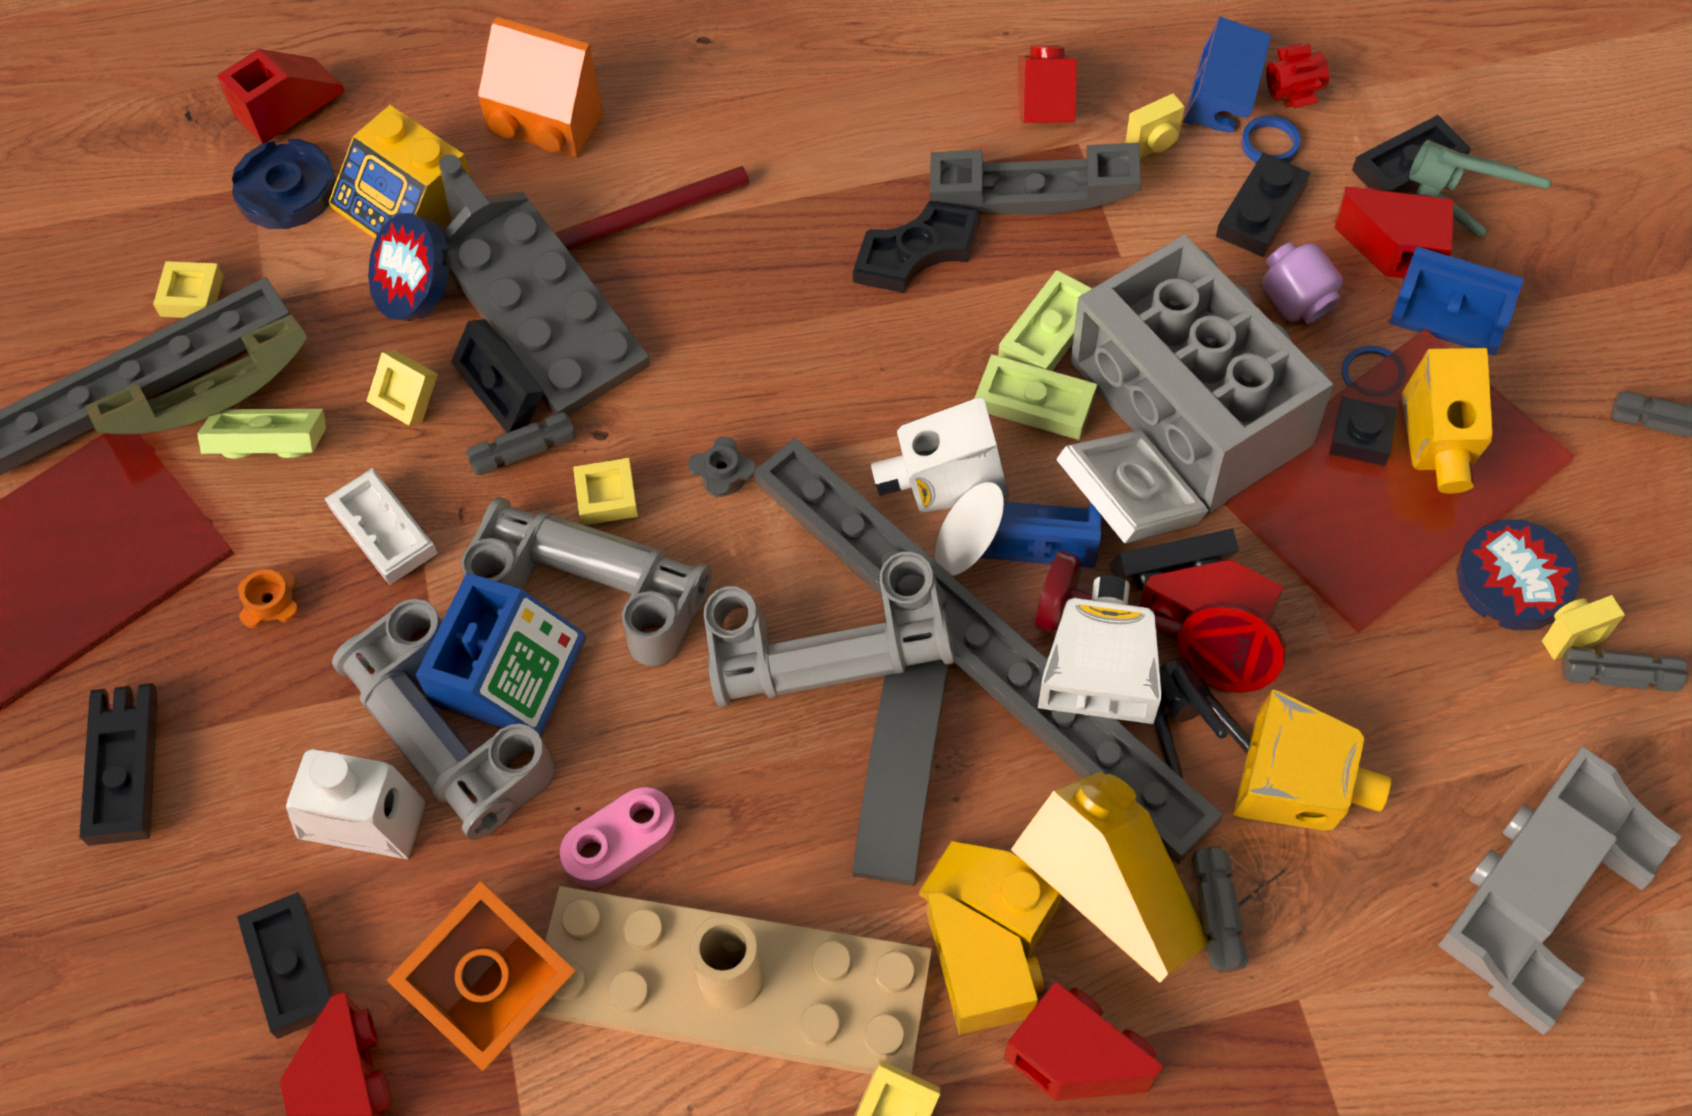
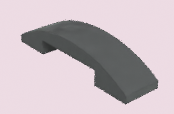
(1036, 186)
(900, 774)

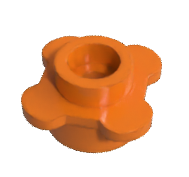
(260, 585)

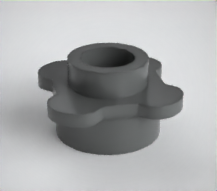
(722, 481)

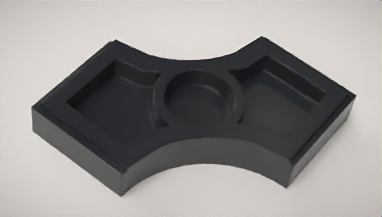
(897, 255)

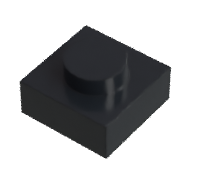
(1363, 431)

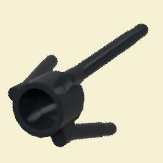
(1184, 698)

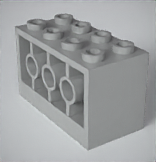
(1199, 370)

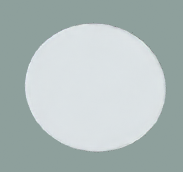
(969, 528)

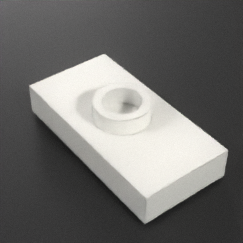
(381, 526)

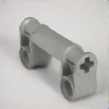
(660, 588)
(747, 665)
(424, 734)

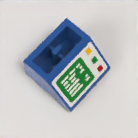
(499, 656)

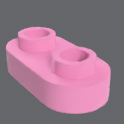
(621, 839)

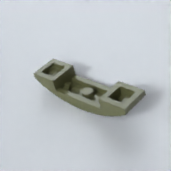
(269, 352)

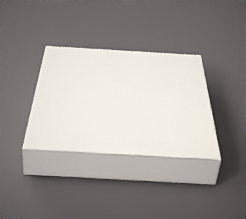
(1132, 485)

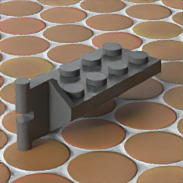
(535, 294)

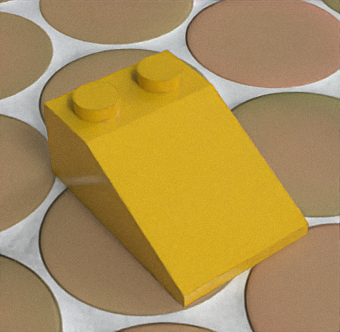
(1115, 870)

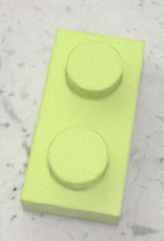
(1047, 324)
(1036, 396)
(250, 431)

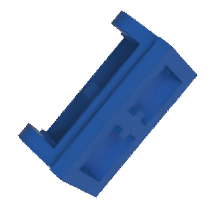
(1227, 75)
(1456, 300)
(1039, 531)

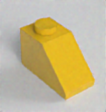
(997, 888)
(982, 967)

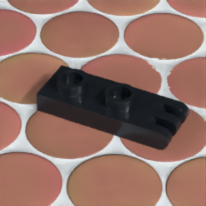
(119, 766)

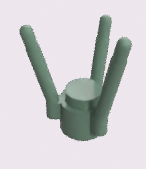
(1443, 167)

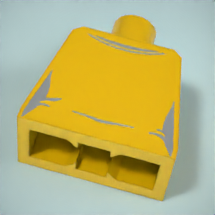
(1449, 414)
(1305, 768)

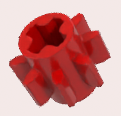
(1297, 75)

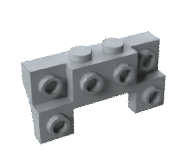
(1528, 889)

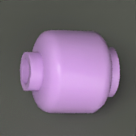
(1302, 282)

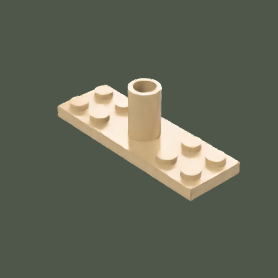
(789, 998)

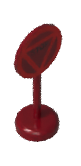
(1222, 640)

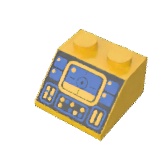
(392, 172)

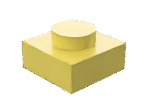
(1156, 125)
(187, 288)
(402, 387)
(605, 491)
(1582, 625)
(897, 1094)

